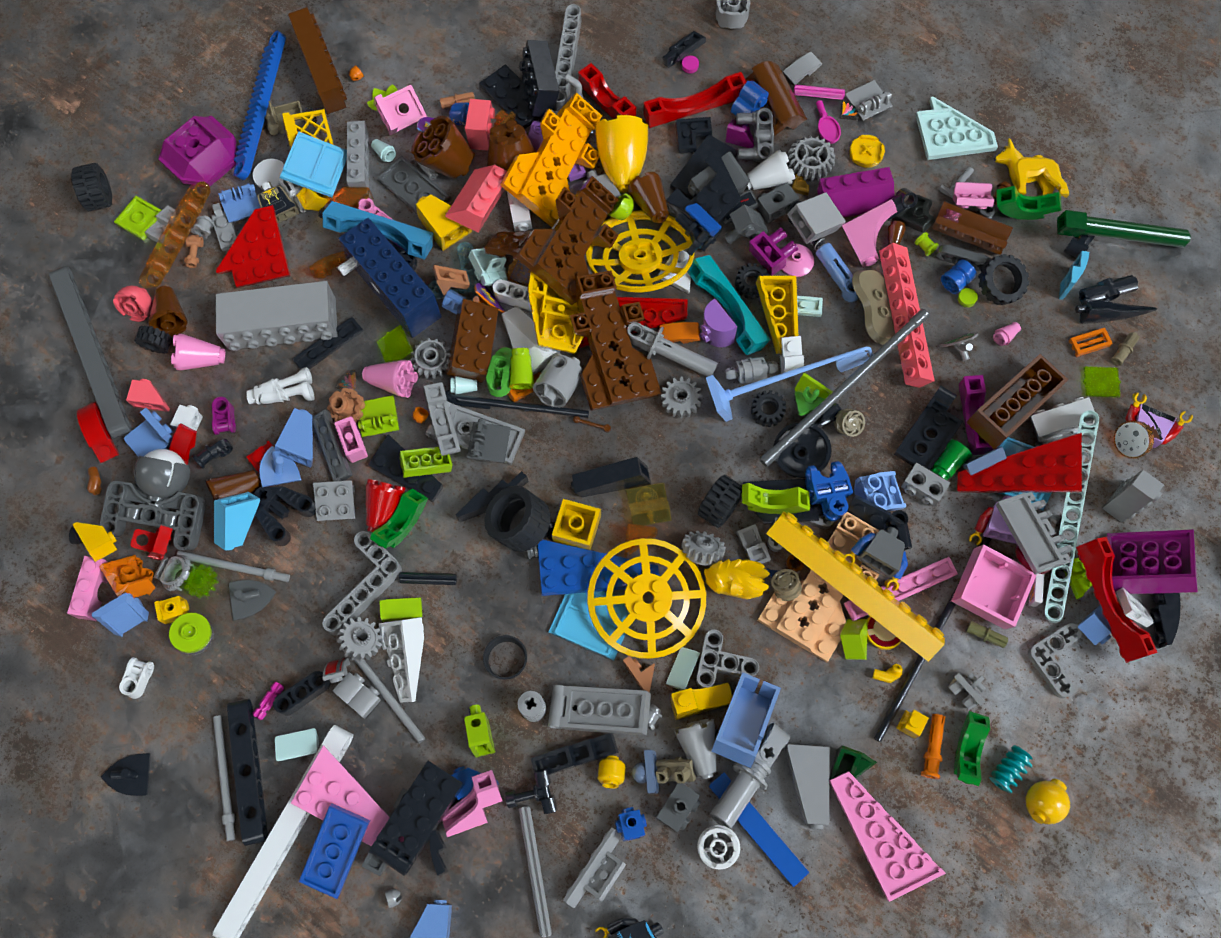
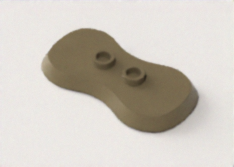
(872, 292)

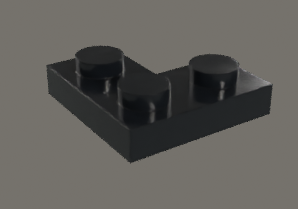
(689, 129)

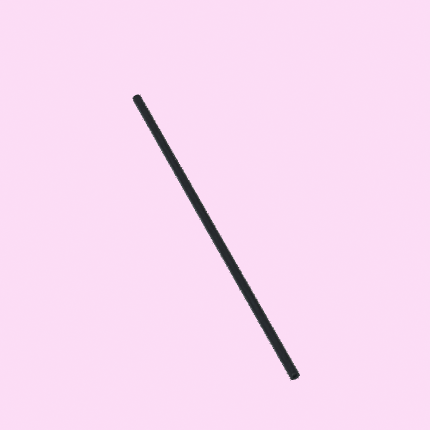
(920, 661)

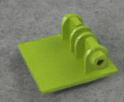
(379, 416)

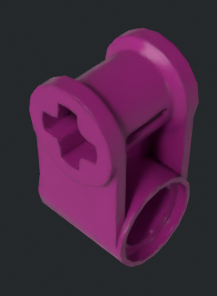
(223, 419)

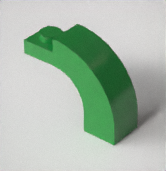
(1026, 207)
(402, 520)
(970, 748)

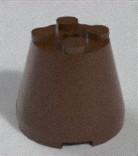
(506, 143)
(443, 148)

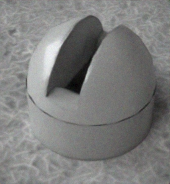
(393, 897)

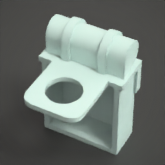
(487, 267)

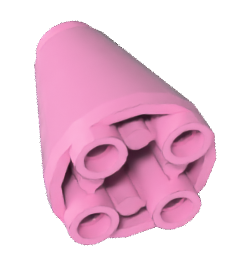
(195, 353)
(393, 377)

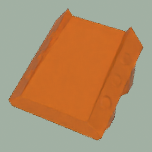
(128, 576)

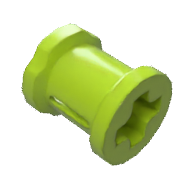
(926, 244)

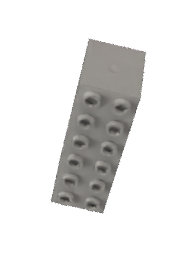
(276, 315)

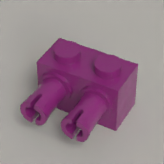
(768, 254)

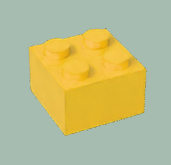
(576, 524)

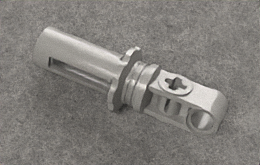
(749, 779)

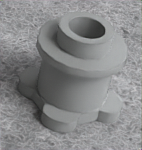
(203, 226)
(654, 715)

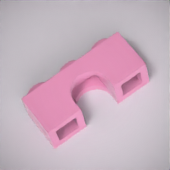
(84, 597)

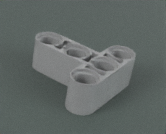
(720, 657)

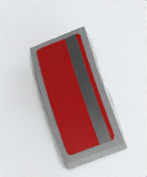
(335, 670)

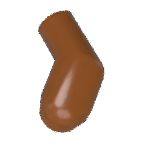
(94, 481)

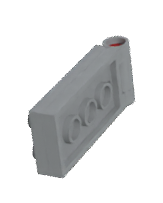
(599, 710)

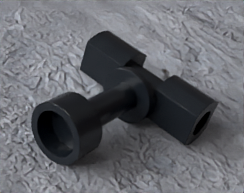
(540, 792)

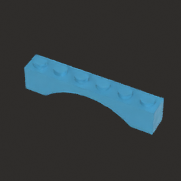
(412, 239)

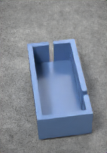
(746, 720)

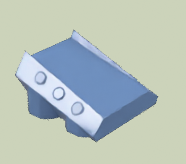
(121, 614)

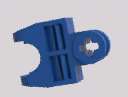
(829, 491)

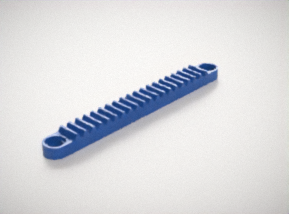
(258, 105)

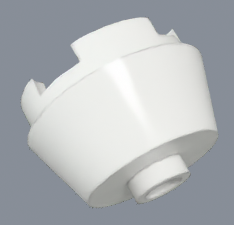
(718, 847)

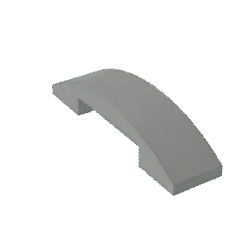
(441, 419)

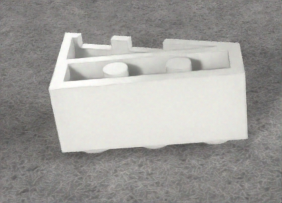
(1061, 419)

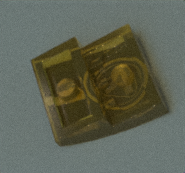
(648, 504)

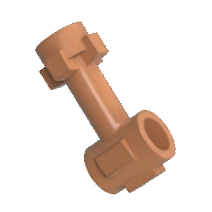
(193, 242)

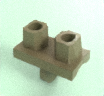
(675, 770)

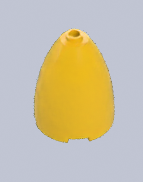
(622, 148)

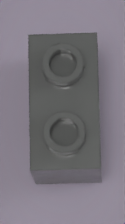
(771, 210)

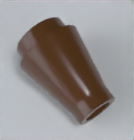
(895, 232)

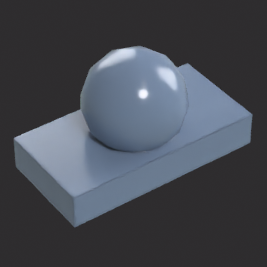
(646, 772)

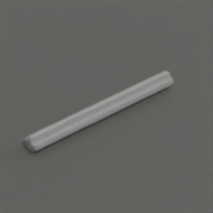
(535, 872)

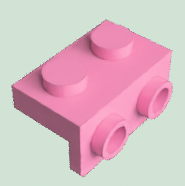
(973, 194)

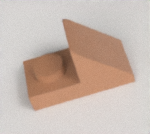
(450, 277)
(643, 678)

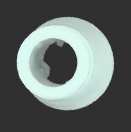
(384, 151)
(462, 385)

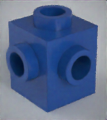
(628, 832)

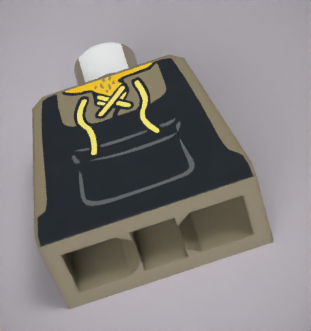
(282, 203)

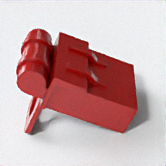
(156, 544)

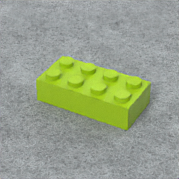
(424, 462)

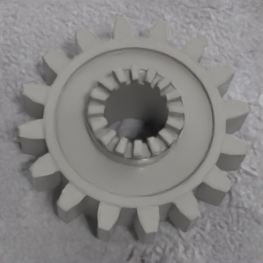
(429, 349)
(681, 388)
(703, 548)
(355, 648)

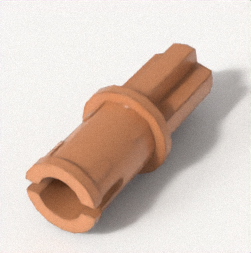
(447, 102)

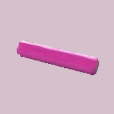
(821, 92)

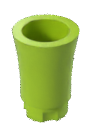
(521, 370)

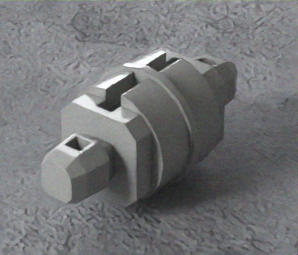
(751, 370)

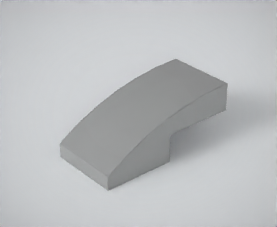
(803, 66)
(163, 217)
(753, 544)

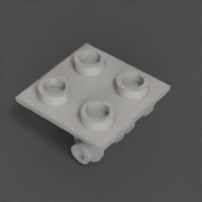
(869, 99)
(334, 500)

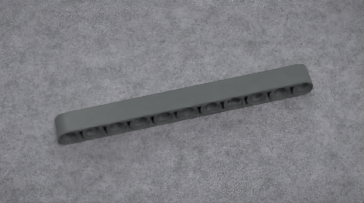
(90, 352)

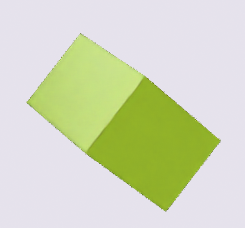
(855, 639)

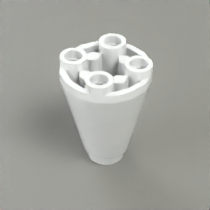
(771, 172)

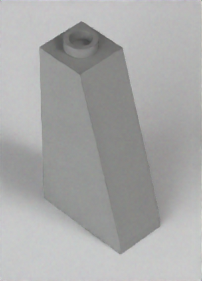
(811, 780)

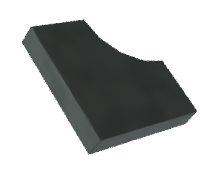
(917, 216)

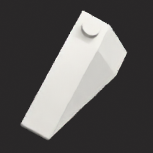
(523, 335)
(404, 647)

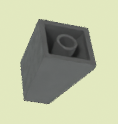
(736, 172)

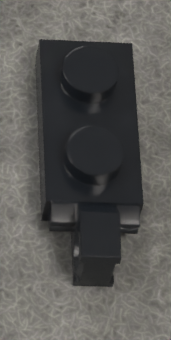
(683, 48)

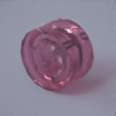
(952, 215)

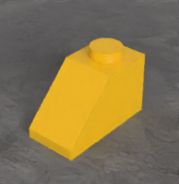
(96, 540)

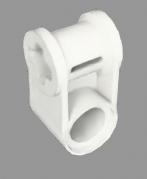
(136, 676)

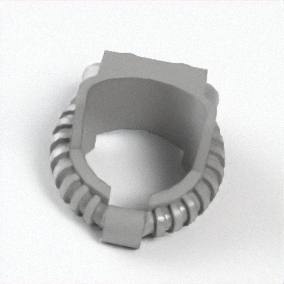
(167, 571)

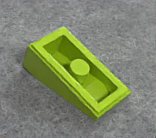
(400, 609)

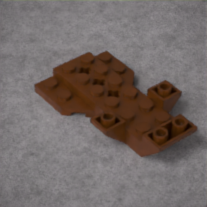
(559, 252)
(605, 326)

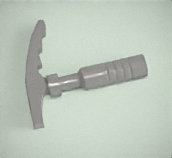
(950, 192)

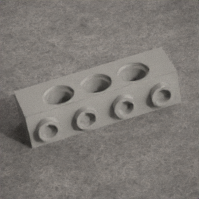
(357, 154)

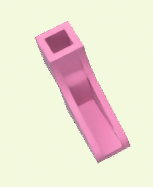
(470, 810)

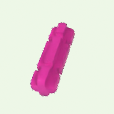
(267, 701)

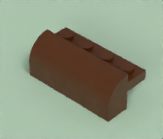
(781, 99)
(973, 229)

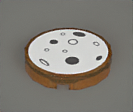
(1133, 439)

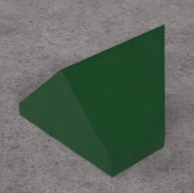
(850, 760)

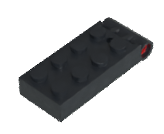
(416, 818)

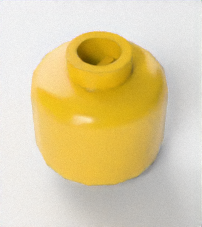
(611, 772)

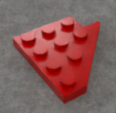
(257, 251)

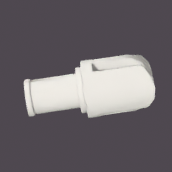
(292, 193)

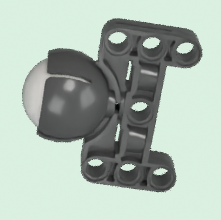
(159, 486)

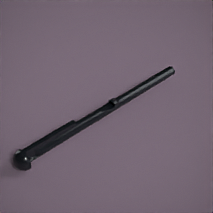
(485, 403)

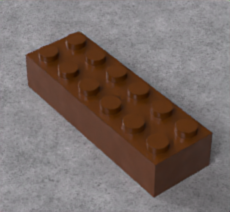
(318, 60)
(1016, 401)

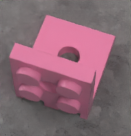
(389, 109)

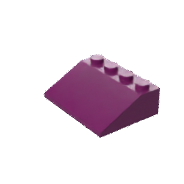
(1154, 561)

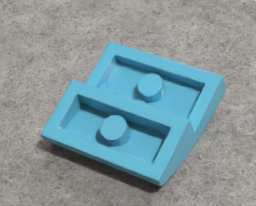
(1074, 274)

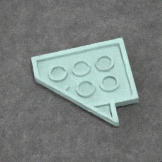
(951, 133)

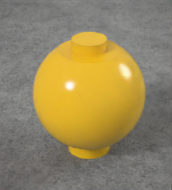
(1048, 801)

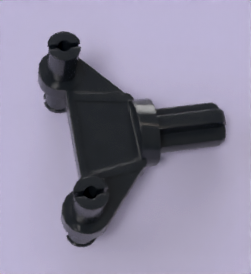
(700, 238)

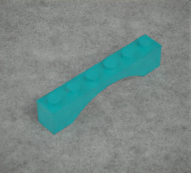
(749, 332)

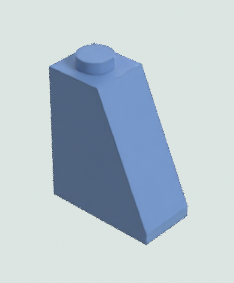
(297, 438)
(434, 921)

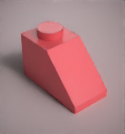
(145, 395)

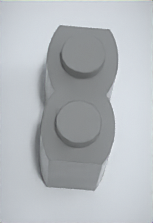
(357, 695)

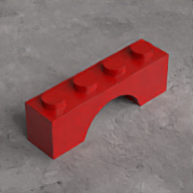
(596, 87)

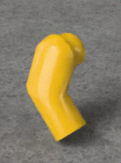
(890, 675)

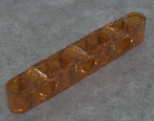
(174, 235)

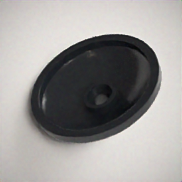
(812, 443)

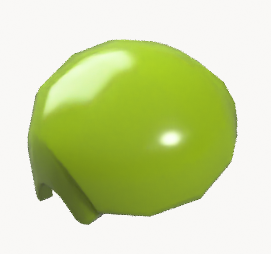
(623, 207)

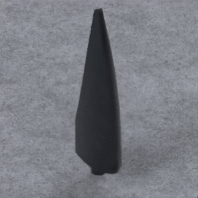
(1104, 311)

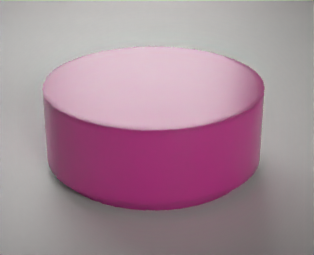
(690, 64)

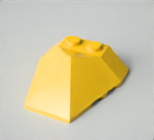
(552, 317)

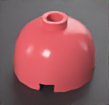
(133, 302)

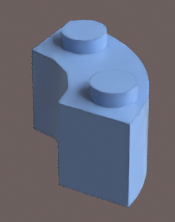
(1096, 627)

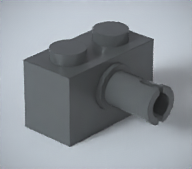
(746, 223)
(678, 807)

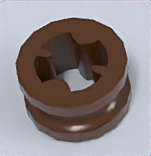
(789, 566)

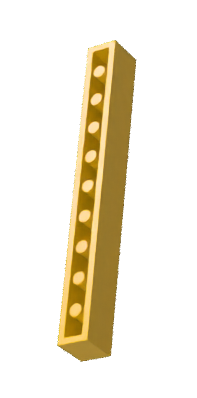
(856, 586)

